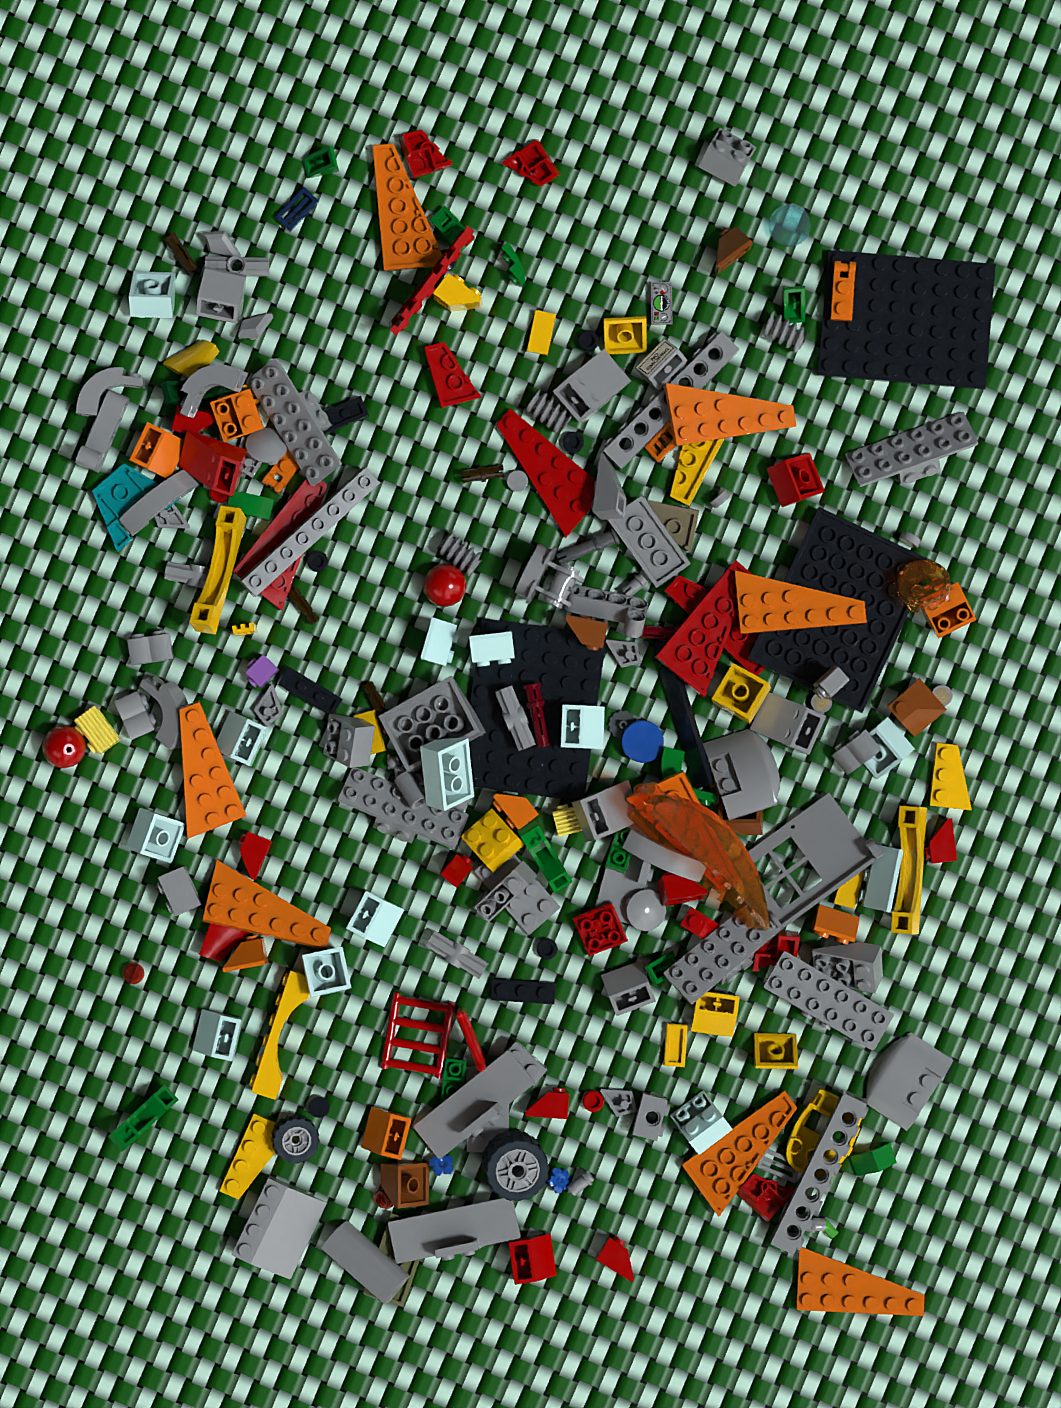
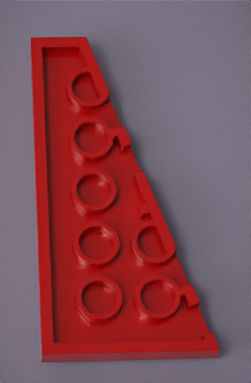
(427, 286)
(557, 478)
(293, 513)
(688, 596)
(702, 636)

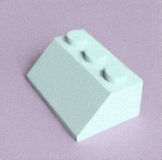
(447, 772)
(881, 880)

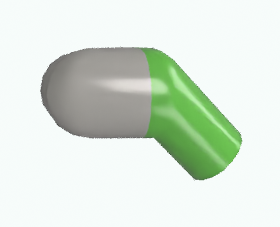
(823, 1224)

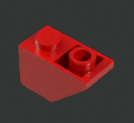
(198, 424)

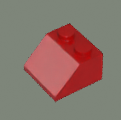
(795, 480)

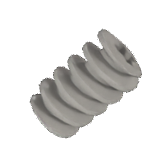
(785, 332)
(549, 412)
(459, 553)

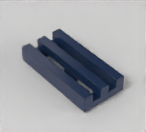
(284, 222)

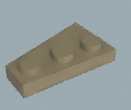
(678, 520)

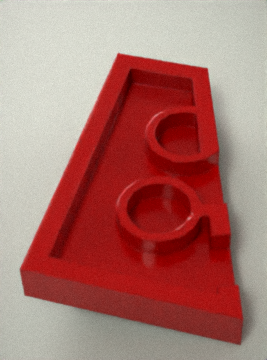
(448, 378)

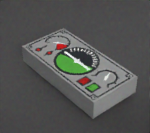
(661, 303)

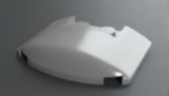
(743, 772)
(905, 1079)

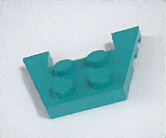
(118, 495)

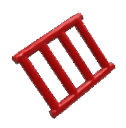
(394, 1020)
(471, 1039)

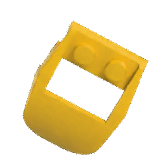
(804, 1139)

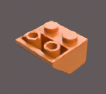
(237, 415)
(157, 451)
(950, 614)
(517, 809)
(835, 923)
(386, 1132)

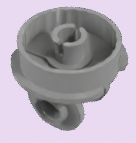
(562, 581)

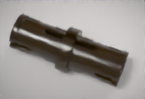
(181, 253)
(482, 473)

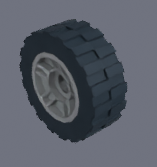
(290, 1149)

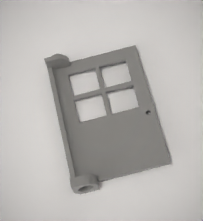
(831, 848)

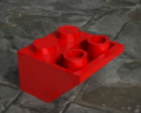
(532, 1258)

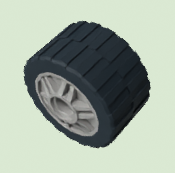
(515, 1165)

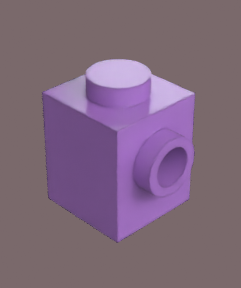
(260, 671)

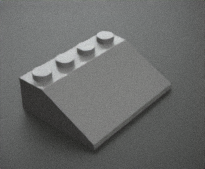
(430, 716)
(279, 1228)

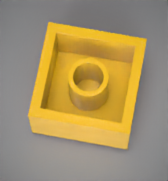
(741, 693)
(492, 840)

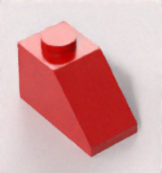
(942, 844)
(254, 851)
(457, 869)
(678, 890)
(698, 923)
(550, 1105)
(616, 1257)

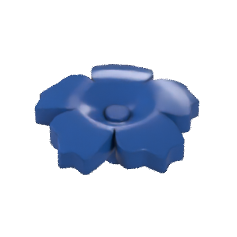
(441, 1165)
(558, 1180)

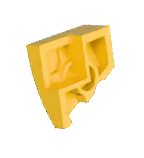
(192, 358)

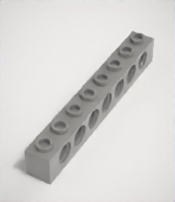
(622, 457)
(309, 531)
(846, 1103)

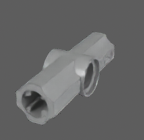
(251, 265)
(190, 574)
(515, 718)
(456, 954)

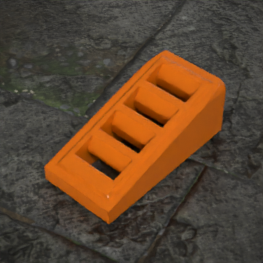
(656, 439)

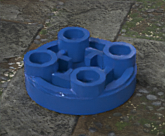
(642, 741)

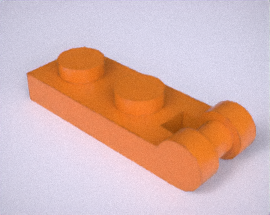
(843, 291)
(286, 468)

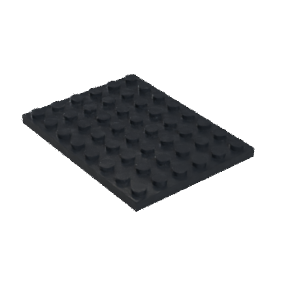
(910, 321)
(852, 564)
(568, 677)

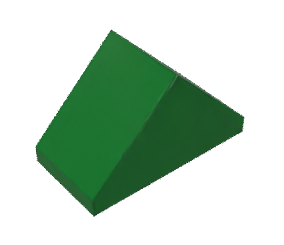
(321, 163)
(794, 304)
(658, 966)
(873, 1159)

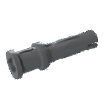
(598, 543)

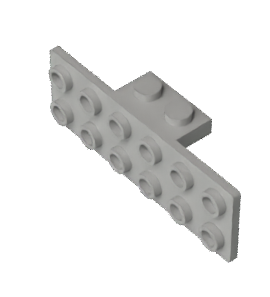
(297, 421)
(912, 452)
(394, 814)
(619, 887)
(717, 958)
(828, 1001)
(474, 1105)
(454, 1230)

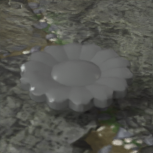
(619, 722)

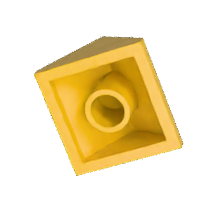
(625, 335)
(775, 1051)

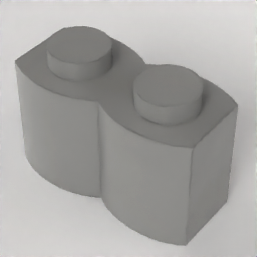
(150, 649)
(830, 682)
(135, 714)
(856, 751)

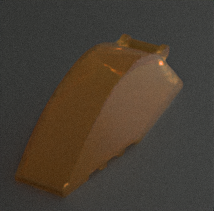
(704, 834)

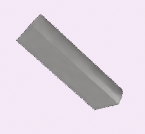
(365, 1262)

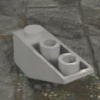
(609, 496)
(506, 891)

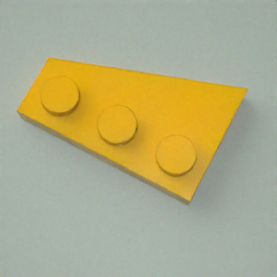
(948, 779)

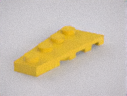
(692, 468)
(250, 1157)

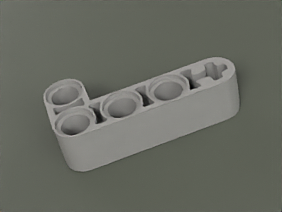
(103, 432)
(609, 606)

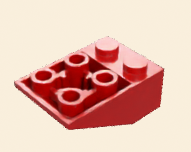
(213, 462)

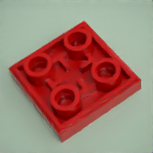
(600, 928)

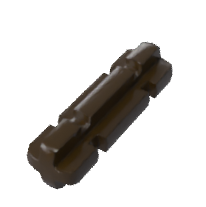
(303, 606)
(375, 698)

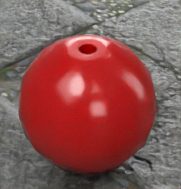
(444, 585)
(64, 746)

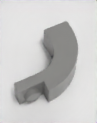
(206, 379)
(98, 385)
(170, 699)

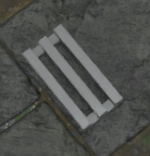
(775, 1172)

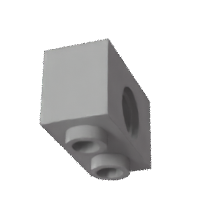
(649, 1103)

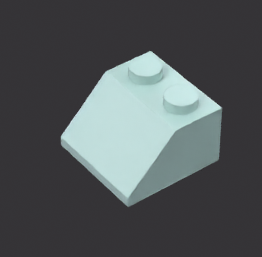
(152, 294)
(439, 642)
(492, 648)
(893, 748)
(155, 835)
(326, 972)

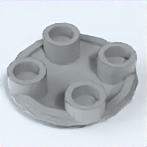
(266, 446)
(645, 910)

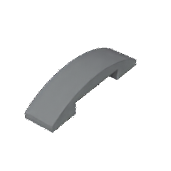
(157, 500)
(663, 856)

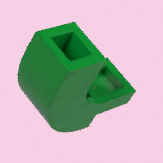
(672, 763)
(544, 856)
(143, 1118)

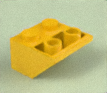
(456, 296)
(715, 1014)

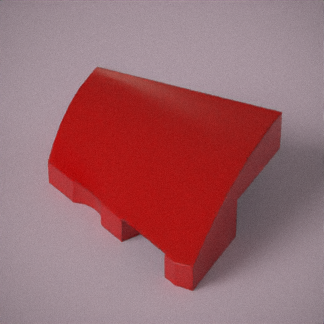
(421, 154)
(533, 163)
(221, 941)
(773, 949)
(764, 1195)

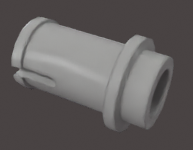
(635, 585)
(580, 1183)

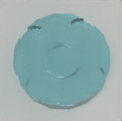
(789, 225)

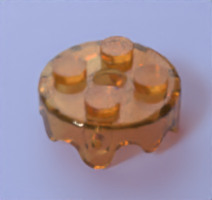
(923, 596)

